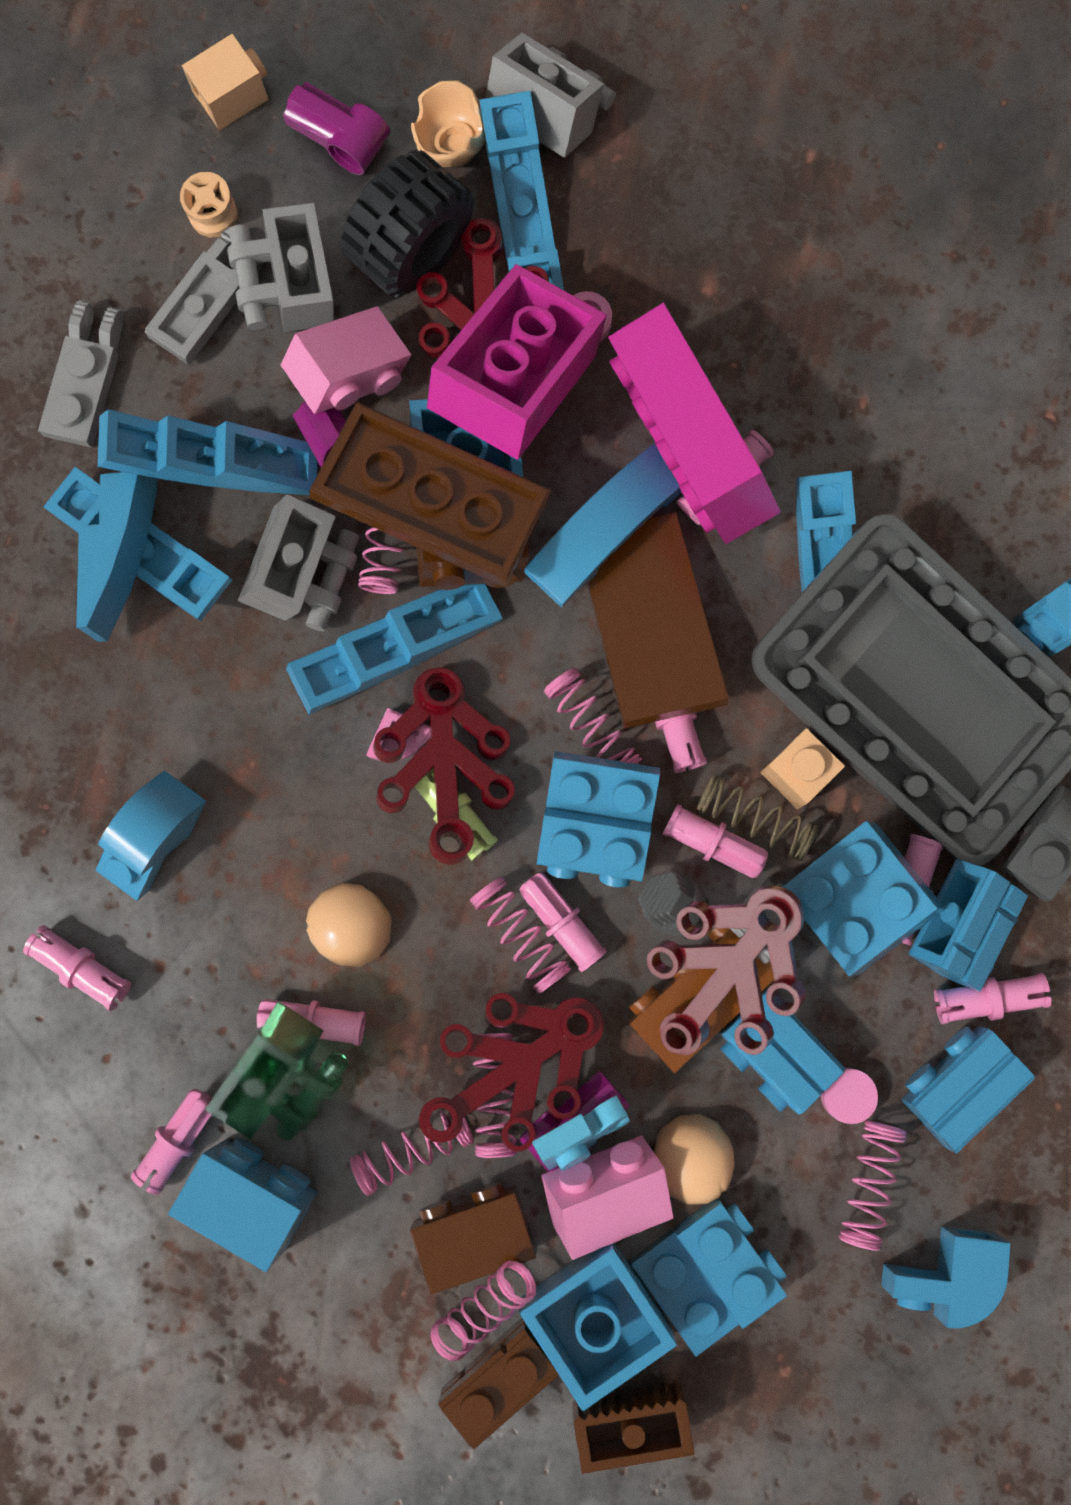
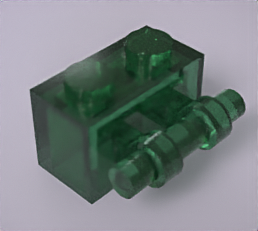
(267, 1069)

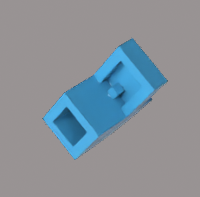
(146, 831)
(966, 1282)

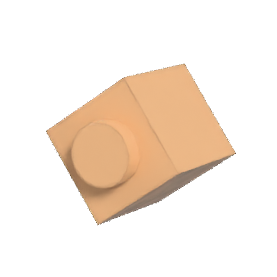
(227, 81)
(802, 769)

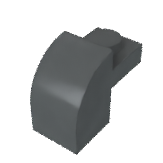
(1044, 853)

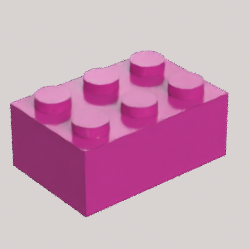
(515, 361)

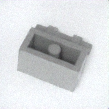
(561, 93)
(297, 266)
(287, 561)

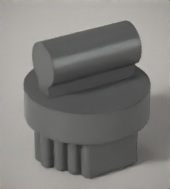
(665, 897)

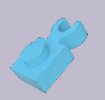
(570, 1141)

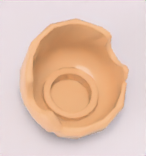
(449, 123)
(349, 925)
(695, 1158)

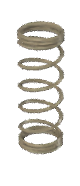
(801, 842)

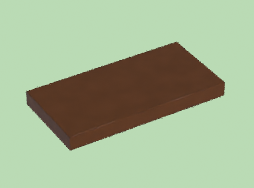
(430, 494)
(655, 627)

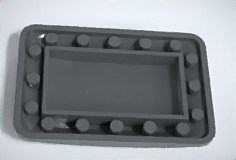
(923, 689)

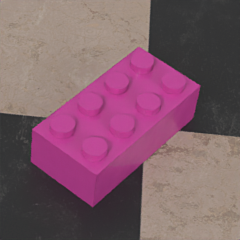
(691, 426)

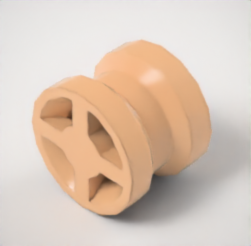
(207, 191)

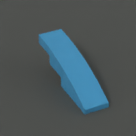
(204, 454)
(112, 551)
(392, 644)

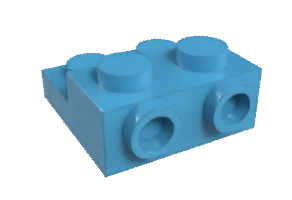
(598, 818)
(710, 1275)

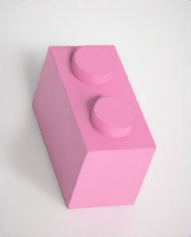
(346, 360)
(608, 1197)

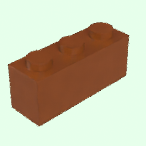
(654, 1006)

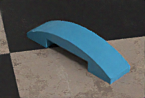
(519, 183)
(823, 520)
(603, 526)
(165, 563)

